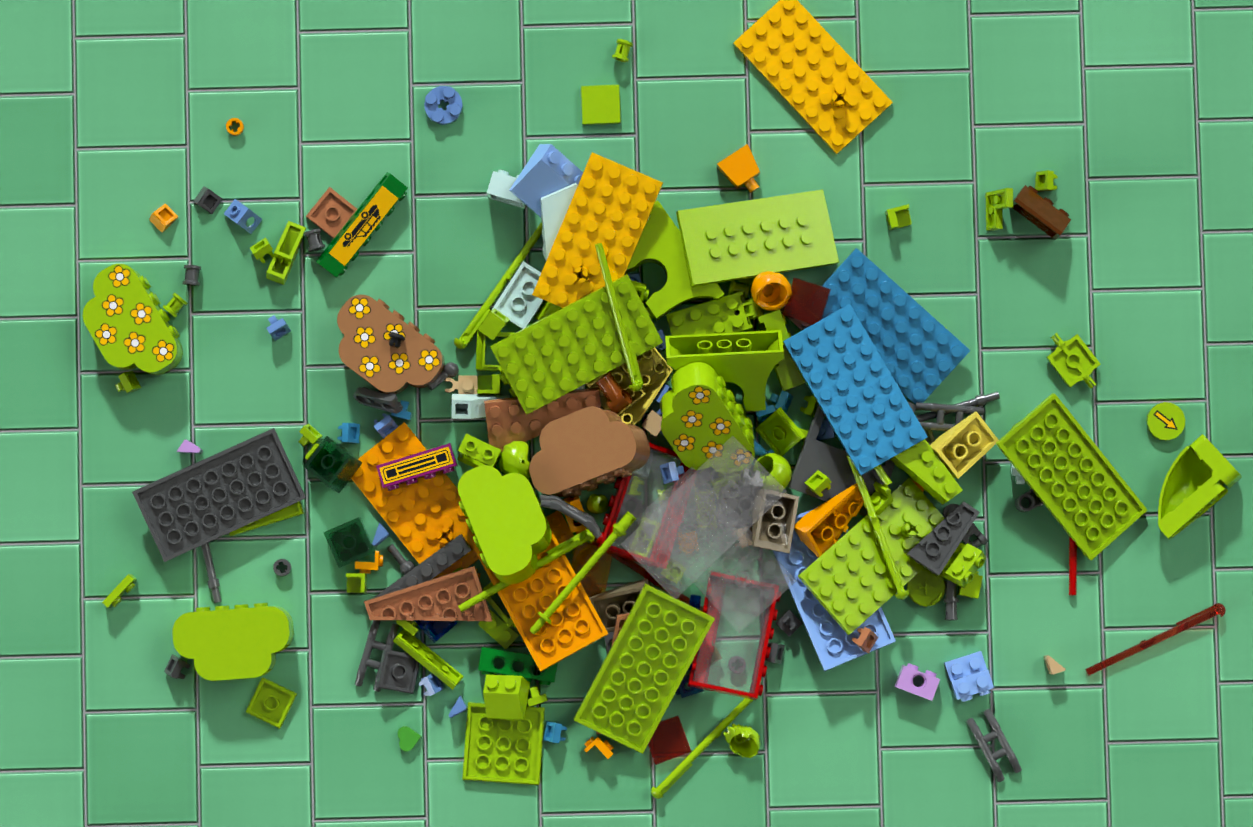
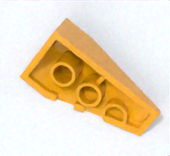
(827, 522)

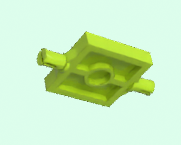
(1073, 360)

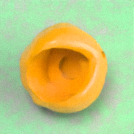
(771, 290)

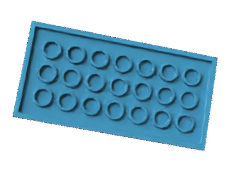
(905, 335)
(855, 389)

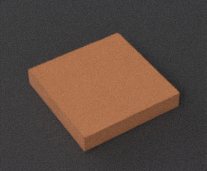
(331, 212)

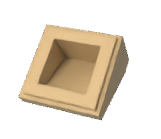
(653, 423)
(1053, 666)

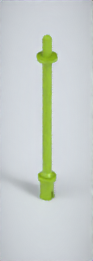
(618, 530)

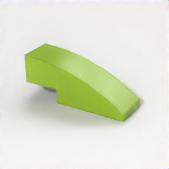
(285, 253)

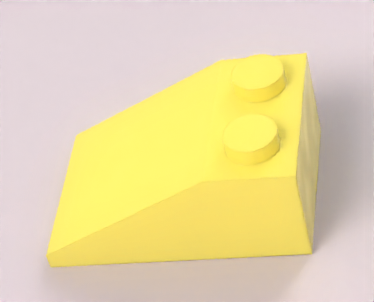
(964, 444)

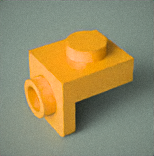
(366, 567)
(605, 747)

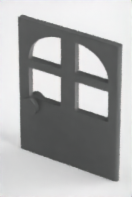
(832, 463)

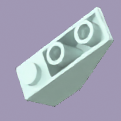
(471, 405)

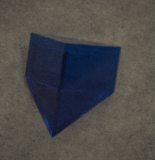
(436, 629)

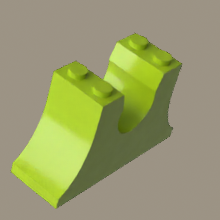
(663, 246)
(735, 356)

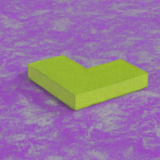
(995, 203)

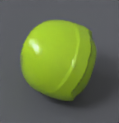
(597, 503)

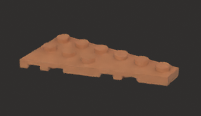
(509, 422)
(433, 600)

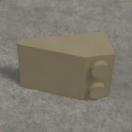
(776, 526)
(617, 602)

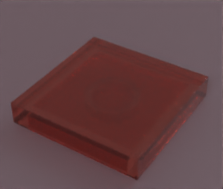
(807, 301)
(668, 741)

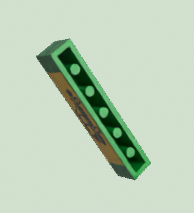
(362, 225)

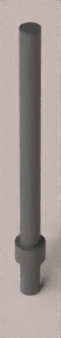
(979, 401)
(213, 582)

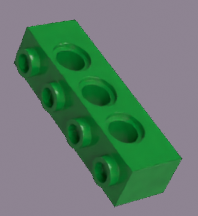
(487, 666)

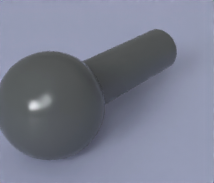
(450, 370)
(405, 566)

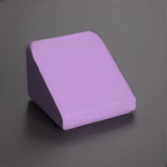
(189, 447)

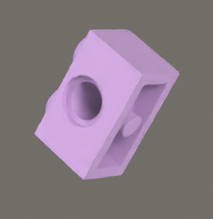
(905, 681)

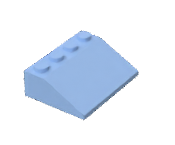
(544, 174)

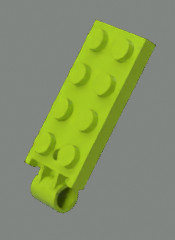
(715, 316)

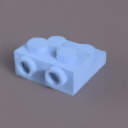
(969, 676)

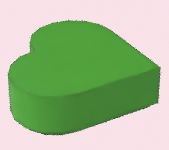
(408, 738)

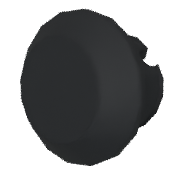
(395, 338)

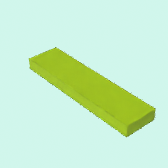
(428, 658)

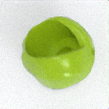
(514, 459)
(777, 467)

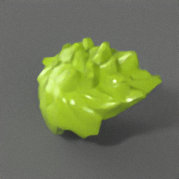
(743, 740)

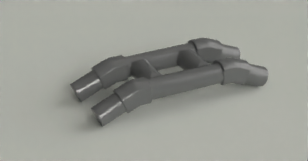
(941, 409)
(558, 504)
(371, 643)
(983, 740)

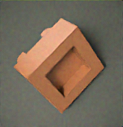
(866, 639)

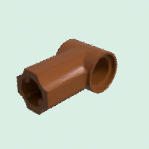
(616, 397)

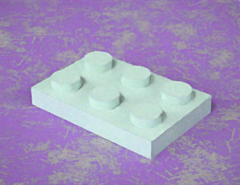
(517, 298)

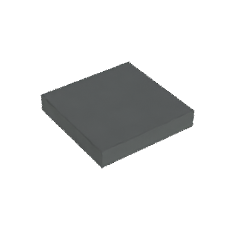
(397, 671)

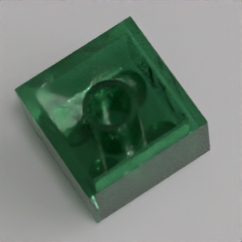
(333, 464)
(349, 542)

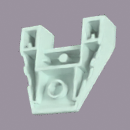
(553, 210)

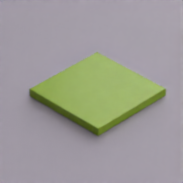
(503, 748)

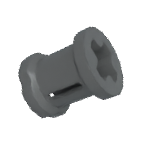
(314, 240)
(191, 275)

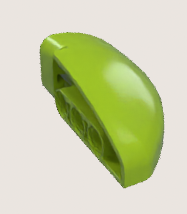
(1193, 485)

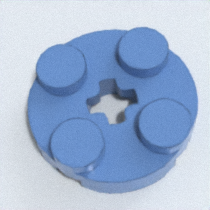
(439, 115)

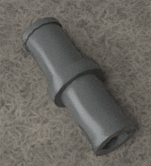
(951, 600)

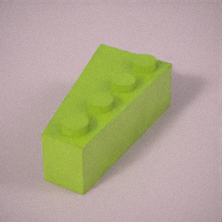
(786, 370)
(928, 470)

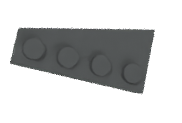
(940, 544)

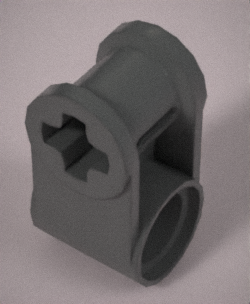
(1034, 501)

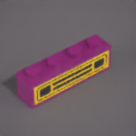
(416, 466)

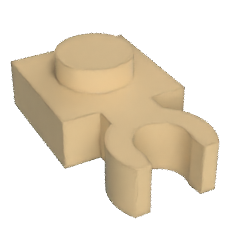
(464, 385)

